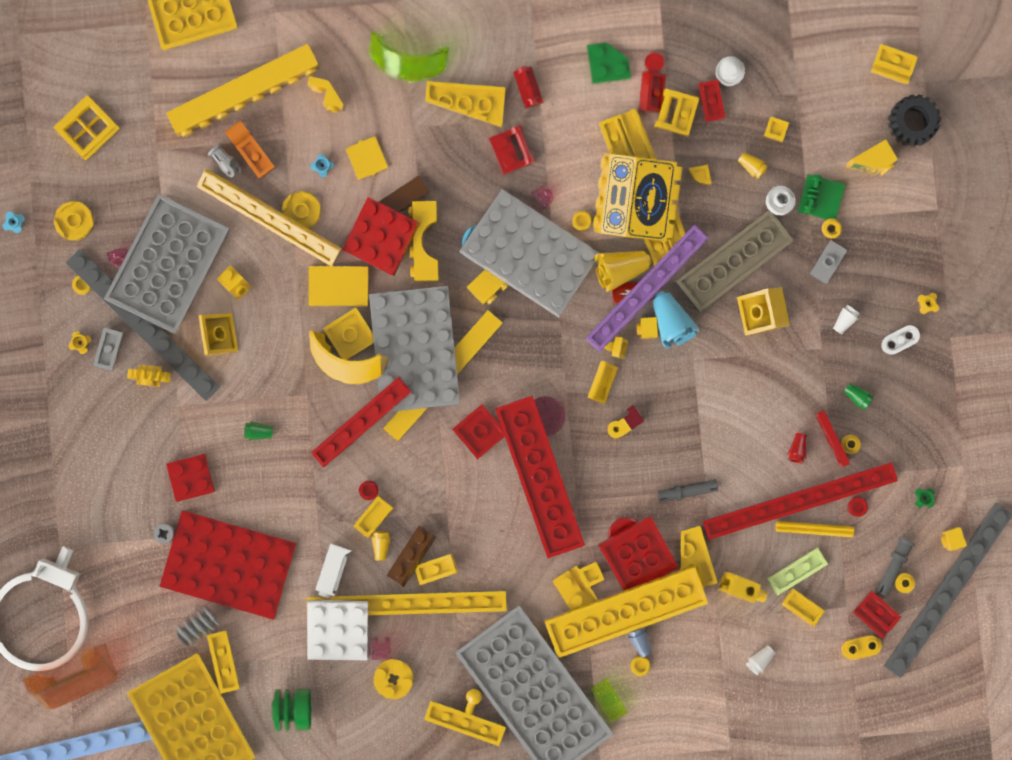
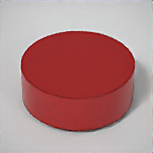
(654, 62)
(857, 506)

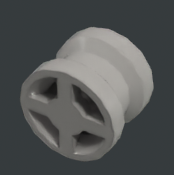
(167, 532)

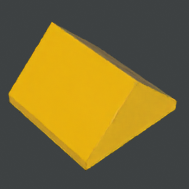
(218, 334)

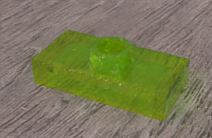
(609, 700)

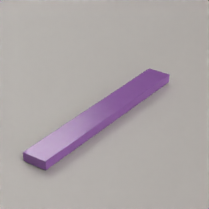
(647, 288)

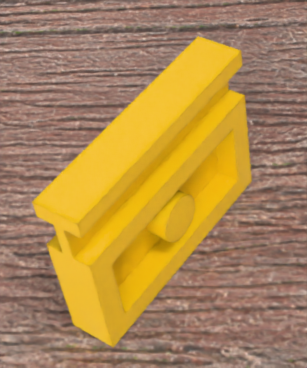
(894, 64)
(573, 589)

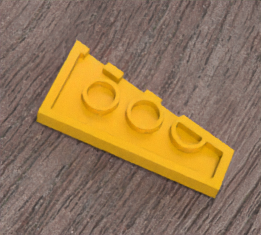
(475, 101)

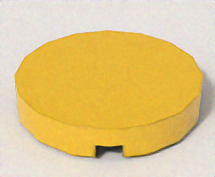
(302, 208)
(74, 220)

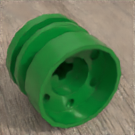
(292, 709)

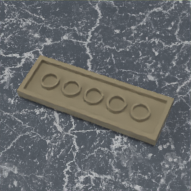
(734, 261)

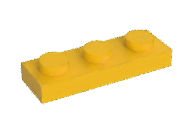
(223, 661)

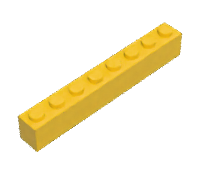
(243, 90)

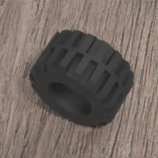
(928, 112)

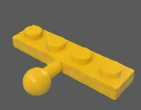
(464, 721)

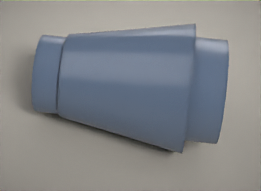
(640, 641)

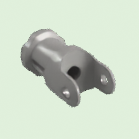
(226, 162)

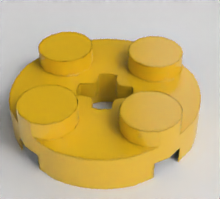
(403, 684)

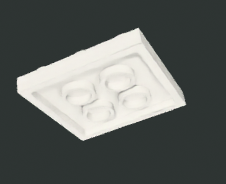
(337, 630)

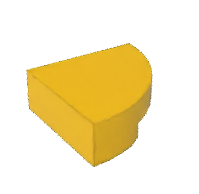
(701, 174)

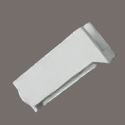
(332, 570)

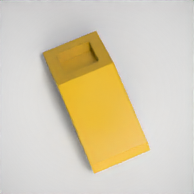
(331, 98)

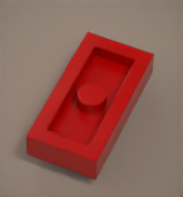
(711, 101)

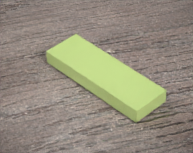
(797, 571)

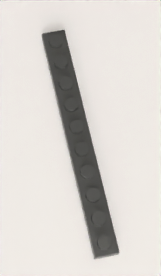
(149, 332)
(948, 590)

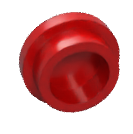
(368, 490)

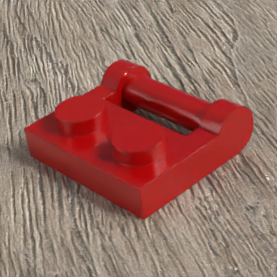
(506, 153)

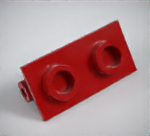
(528, 86)

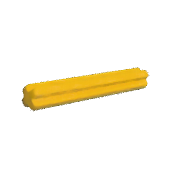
(817, 529)

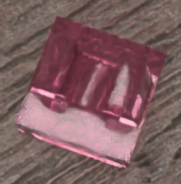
(381, 651)

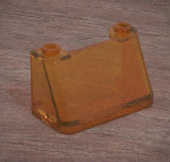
(97, 673)

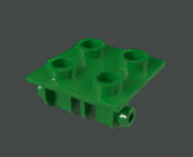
(821, 197)

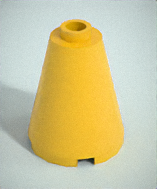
(620, 267)

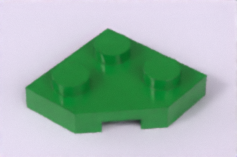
(607, 64)

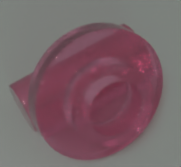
(544, 196)
(117, 256)

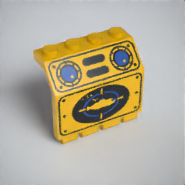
(637, 197)

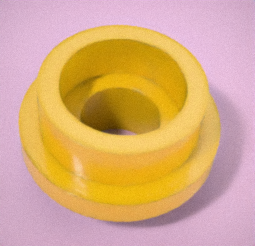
(838, 228)
(844, 443)
(898, 583)

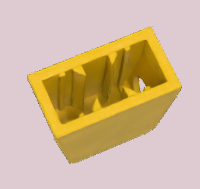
(737, 587)

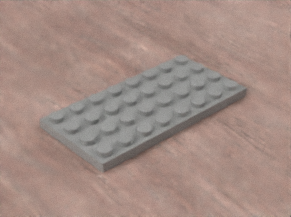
(533, 690)

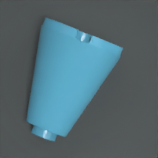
(672, 320)

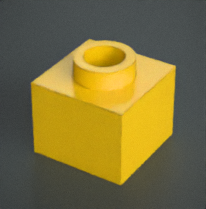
(647, 328)
(953, 539)

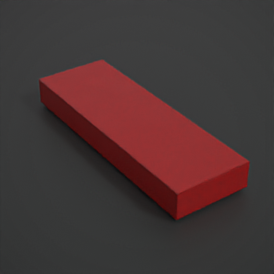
(832, 438)

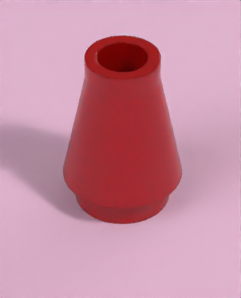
(797, 450)

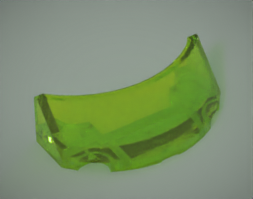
(405, 66)

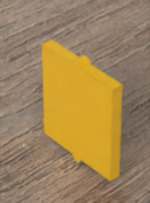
(366, 158)

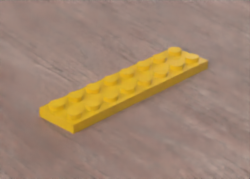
(626, 611)

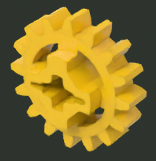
(149, 375)

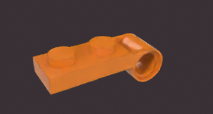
(250, 149)

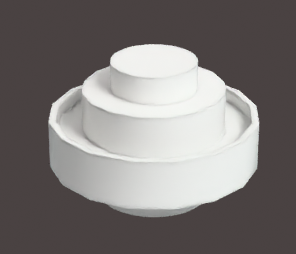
(730, 71)
(780, 200)

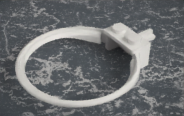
(60, 575)

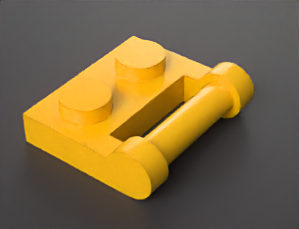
(683, 112)

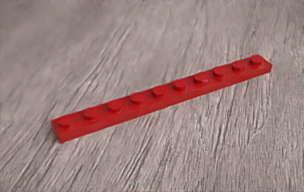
(800, 501)

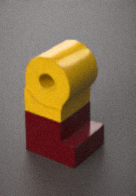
(619, 428)

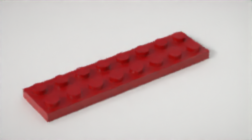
(540, 476)

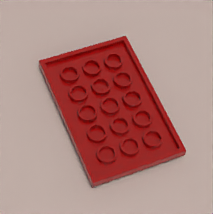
(228, 565)

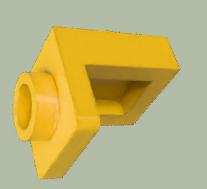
(234, 282)

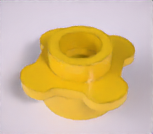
(924, 308)
(74, 342)

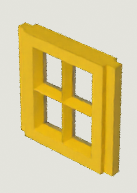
(99, 140)

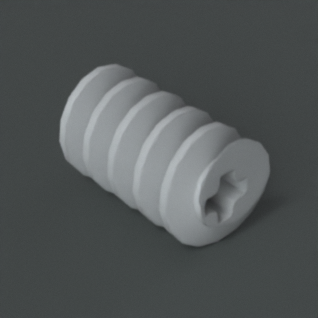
(197, 625)

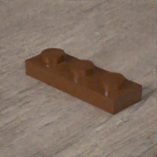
(411, 556)

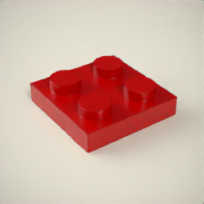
(479, 431)
(190, 477)

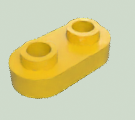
(862, 648)

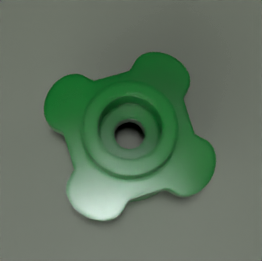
(929, 502)

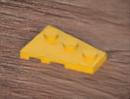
(696, 553)

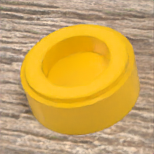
(581, 221)
(80, 286)
(640, 665)

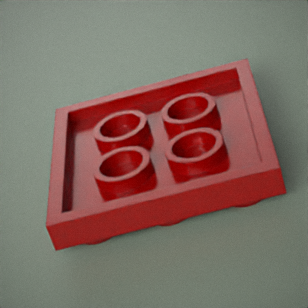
(381, 236)
(638, 554)

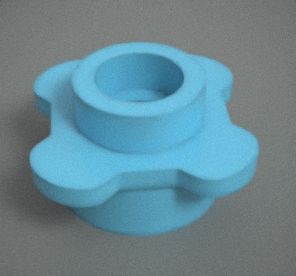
(322, 160)
(17, 227)

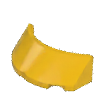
(346, 371)

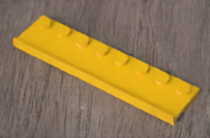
(627, 137)

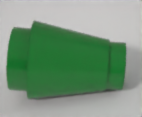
(859, 396)
(257, 431)

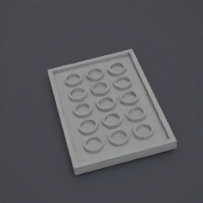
(529, 253)
(167, 264)
(419, 341)

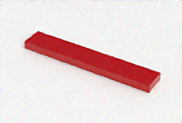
(361, 422)

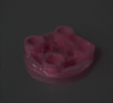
(551, 413)

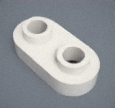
(900, 340)

